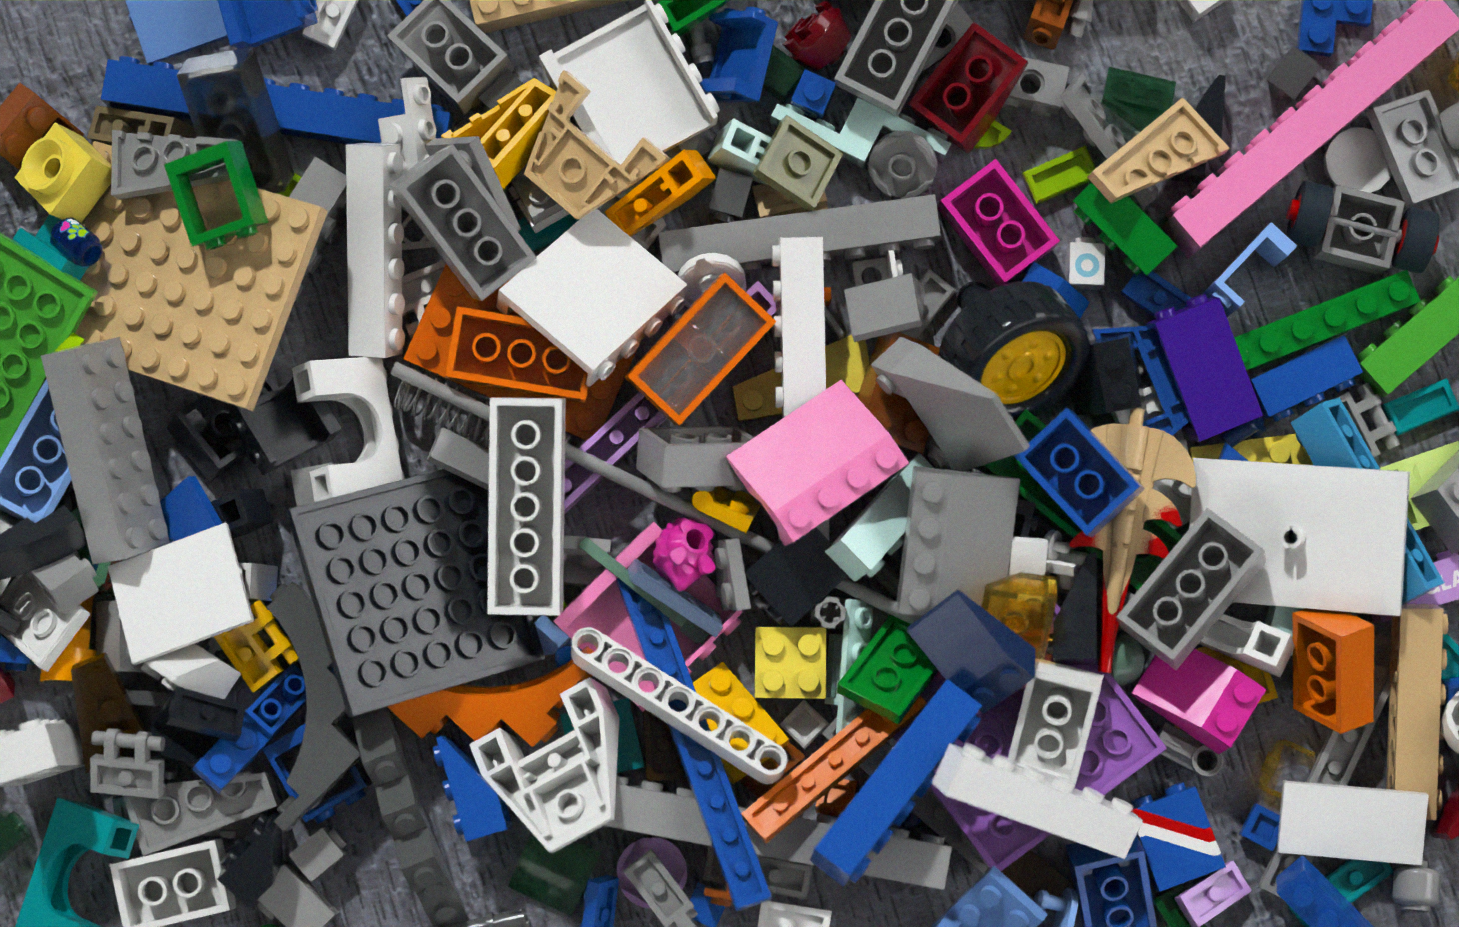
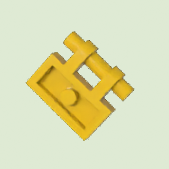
(251, 654)

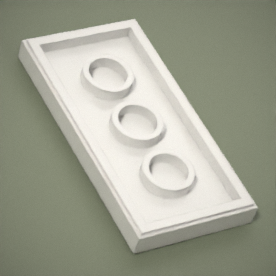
(1352, 822)

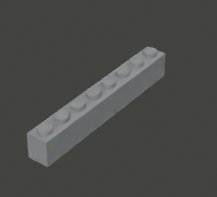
(843, 229)

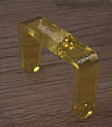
(1271, 763)

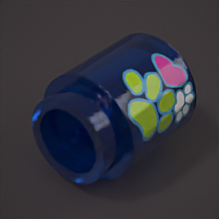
(76, 242)

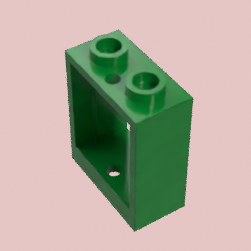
(244, 186)

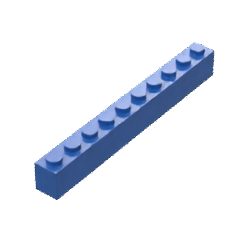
(298, 110)

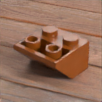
(24, 121)

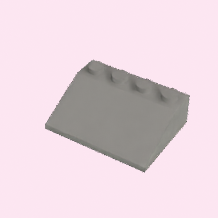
(955, 536)

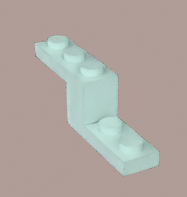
(862, 130)

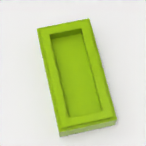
(1059, 175)

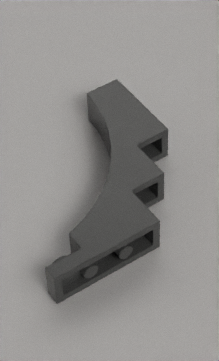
(325, 749)

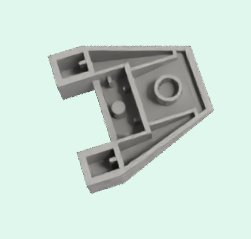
(962, 416)

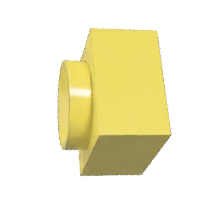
(65, 173)

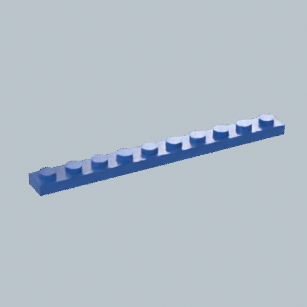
(702, 766)

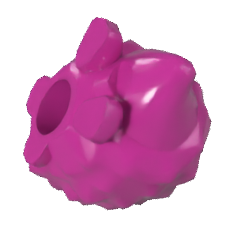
(684, 552)

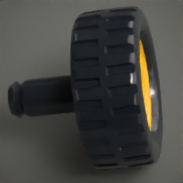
(1018, 344)

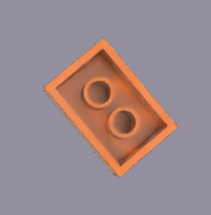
(1333, 668)

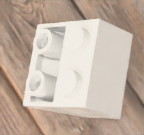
(193, 670)

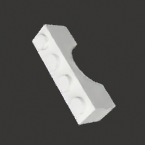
(1250, 643)

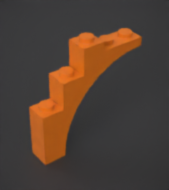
(479, 709)

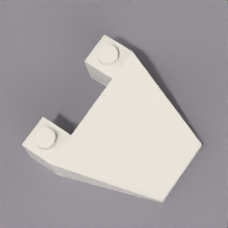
(566, 784)

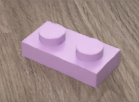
(1212, 894)

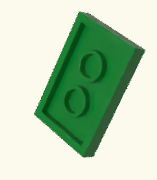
(889, 672)

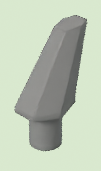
(1081, 14)

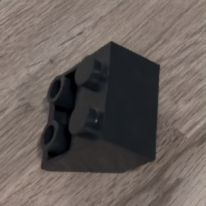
(253, 861)

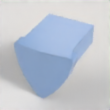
(550, 635)

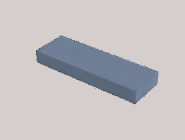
(679, 601)

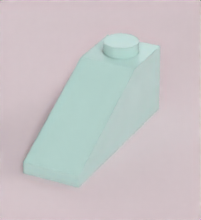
(738, 149)

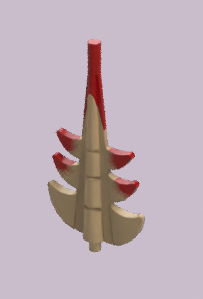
(1149, 457)

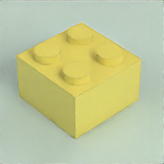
(790, 663)

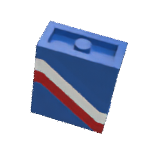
(1176, 836)

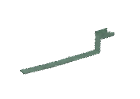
(688, 628)

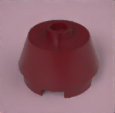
(818, 38)

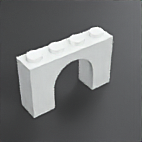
(363, 388)

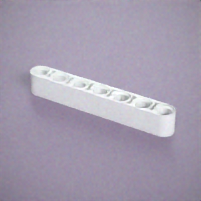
(685, 721)

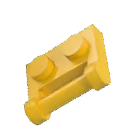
(728, 507)

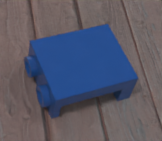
(261, 21)
(740, 55)

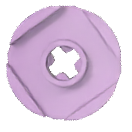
(668, 854)

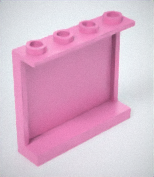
(603, 609)

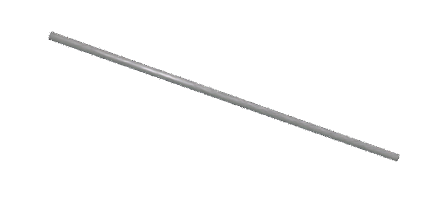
(641, 487)

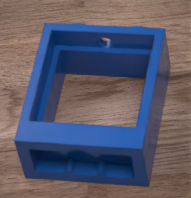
(325, 810)

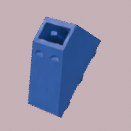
(477, 803)

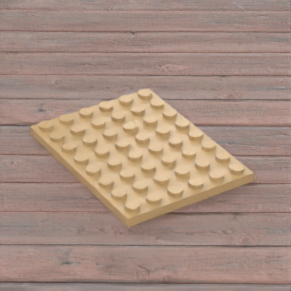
(190, 311)

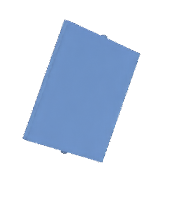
(175, 26)

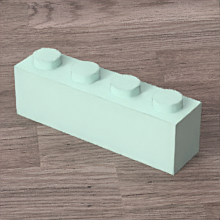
(877, 526)

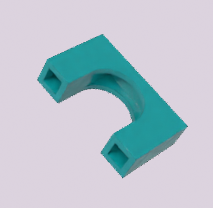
(70, 833)

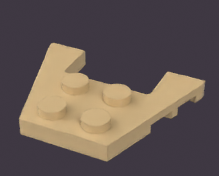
(574, 166)

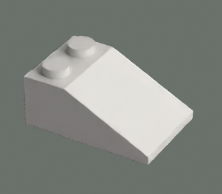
(1055, 720)

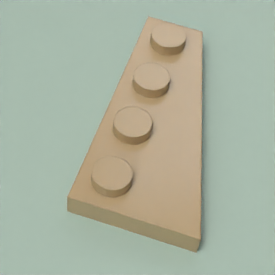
(1160, 151)

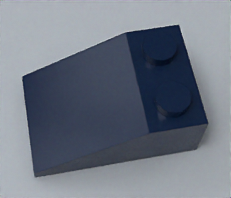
(974, 650)

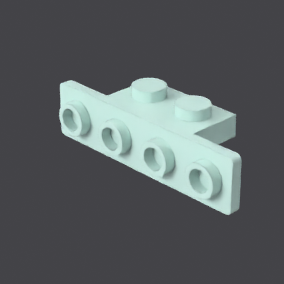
(842, 653)

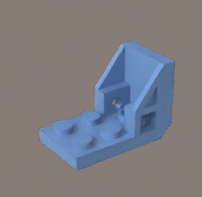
(992, 903)

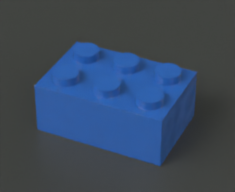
(1079, 472)

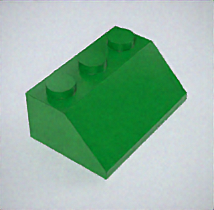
(1127, 227)

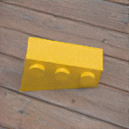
(510, 128)

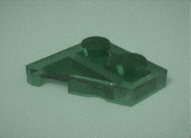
(1137, 96)

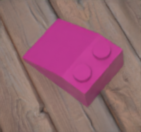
(1200, 697)

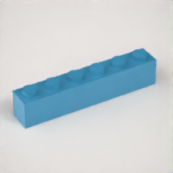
(1335, 441)

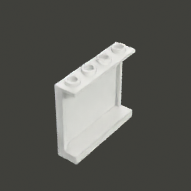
(635, 84)
(594, 294)

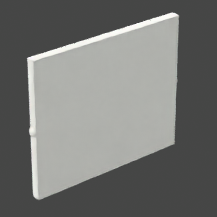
(180, 594)

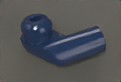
(1253, 429)

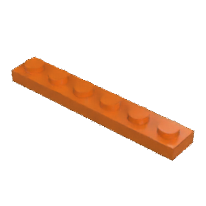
(823, 771)

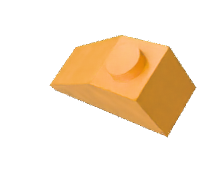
(661, 192)

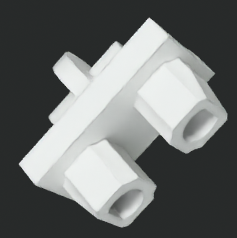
(1062, 560)

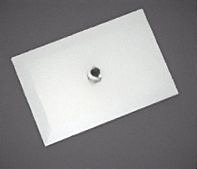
(1345, 523)

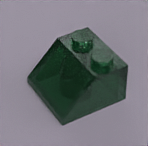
(555, 877)

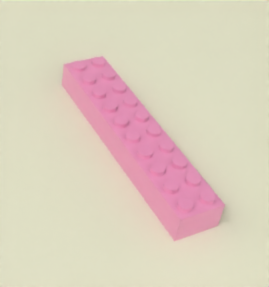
(1317, 120)

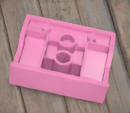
(816, 461)

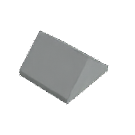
(885, 307)

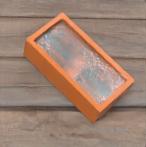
(700, 349)

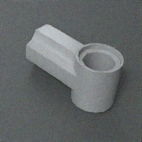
(828, 613)
(1184, 750)

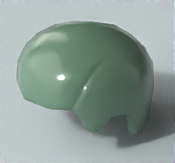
(1127, 660)

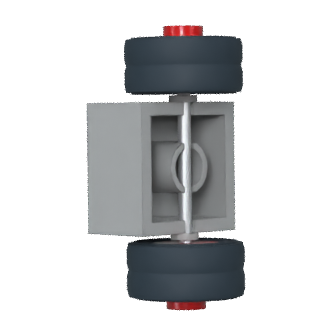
(1361, 229)

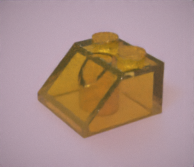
(1024, 605)

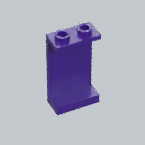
(1206, 367)

